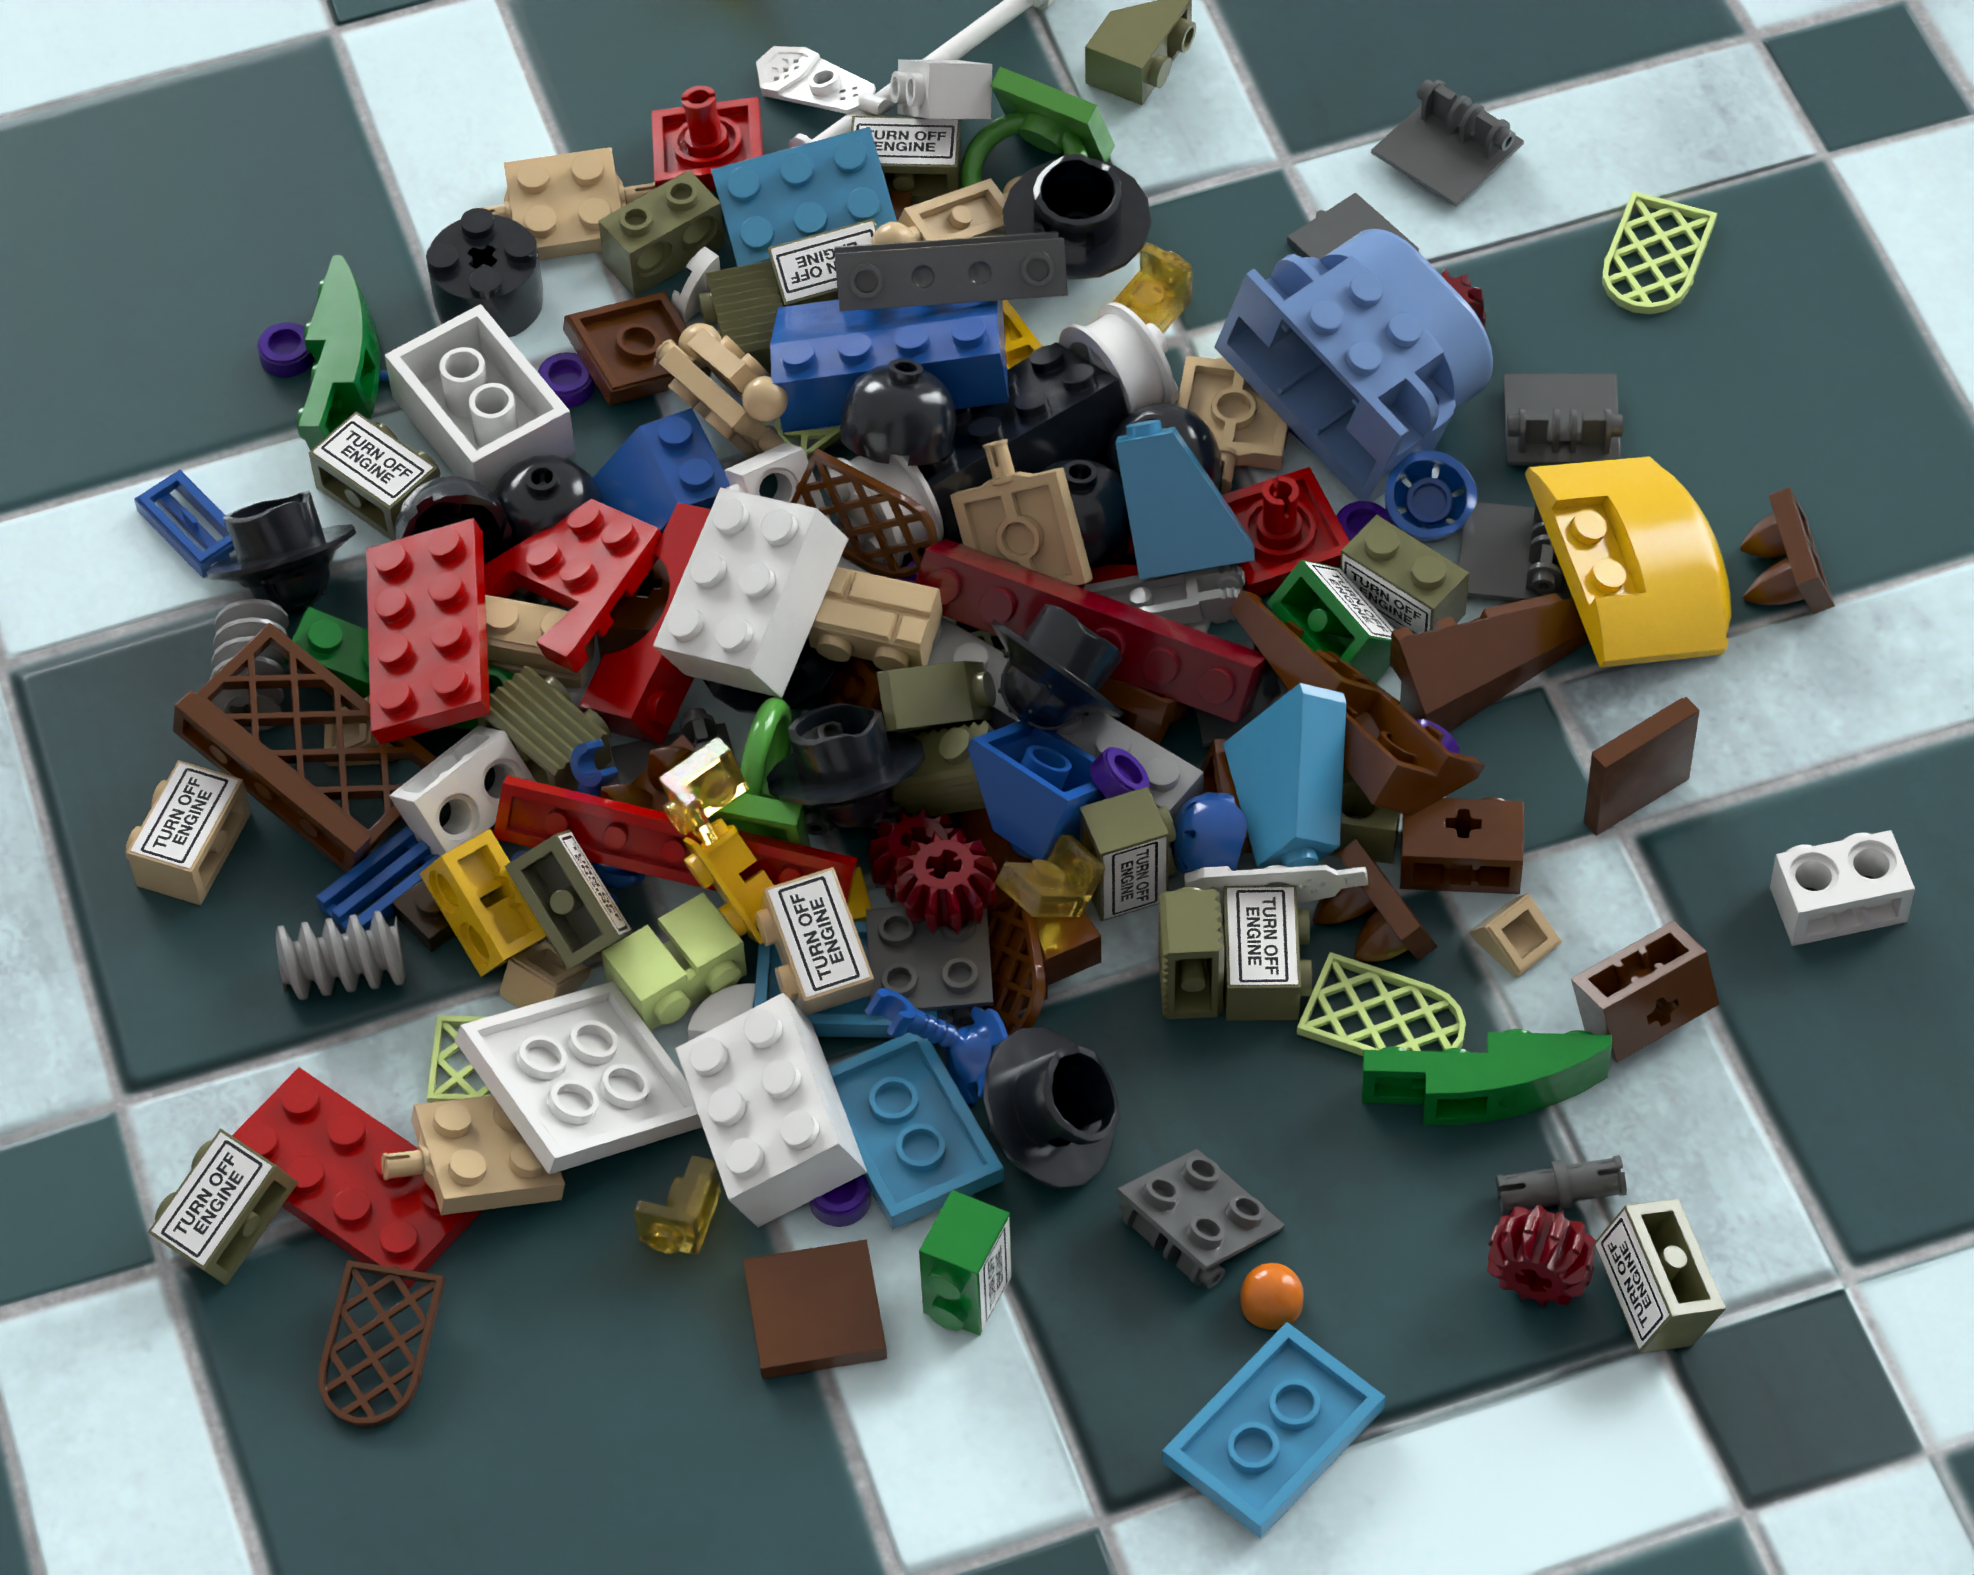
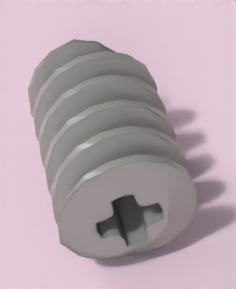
(234, 629)
(340, 955)

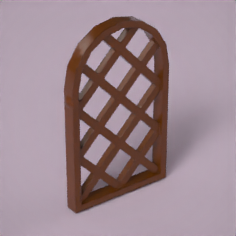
(886, 493)
(1035, 969)
(393, 1274)

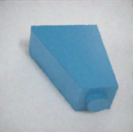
(1174, 506)
(1292, 776)

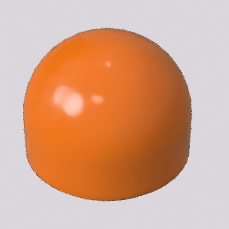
(1271, 1296)

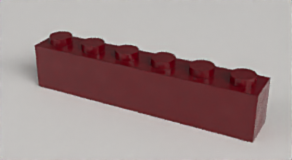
(1154, 650)

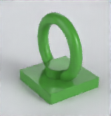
(1042, 118)
(755, 808)

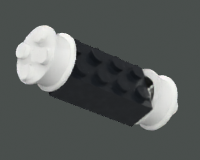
(1058, 409)

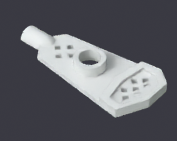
(800, 78)
(1311, 881)

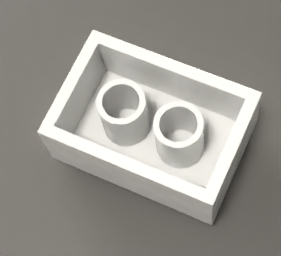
(478, 398)
(751, 592)
(770, 1110)

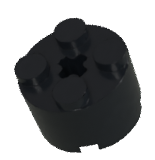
(488, 264)

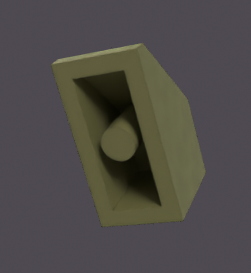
(936, 696)

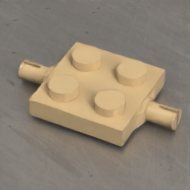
(564, 198)
(714, 403)
(1236, 414)
(1023, 519)
(473, 1158)

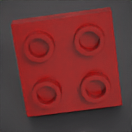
(704, 135)
(1287, 524)

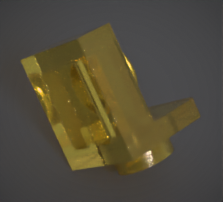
(1159, 288)
(701, 788)
(1054, 886)
(687, 1214)

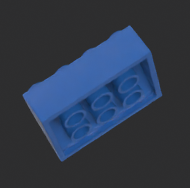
(824, 351)

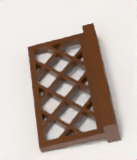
(266, 771)

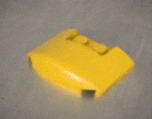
(1635, 559)

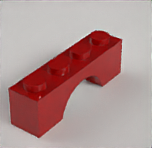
(639, 687)

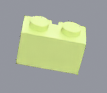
(676, 975)

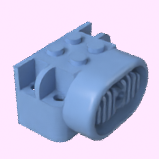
(1359, 353)

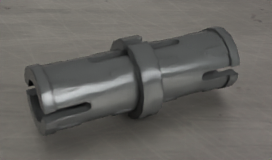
(1561, 1184)

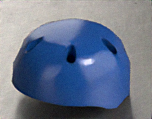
(1430, 499)
(1208, 833)

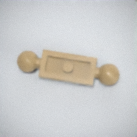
(958, 214)
(736, 370)

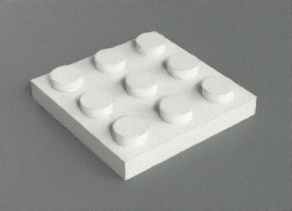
(580, 1076)

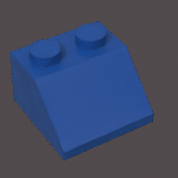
(659, 468)
(1032, 786)

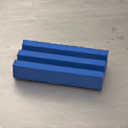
(197, 559)
(374, 878)

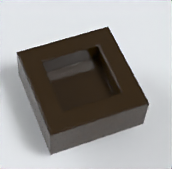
(423, 916)

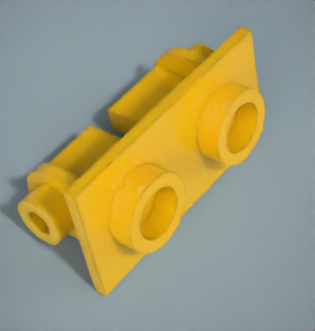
(721, 866)

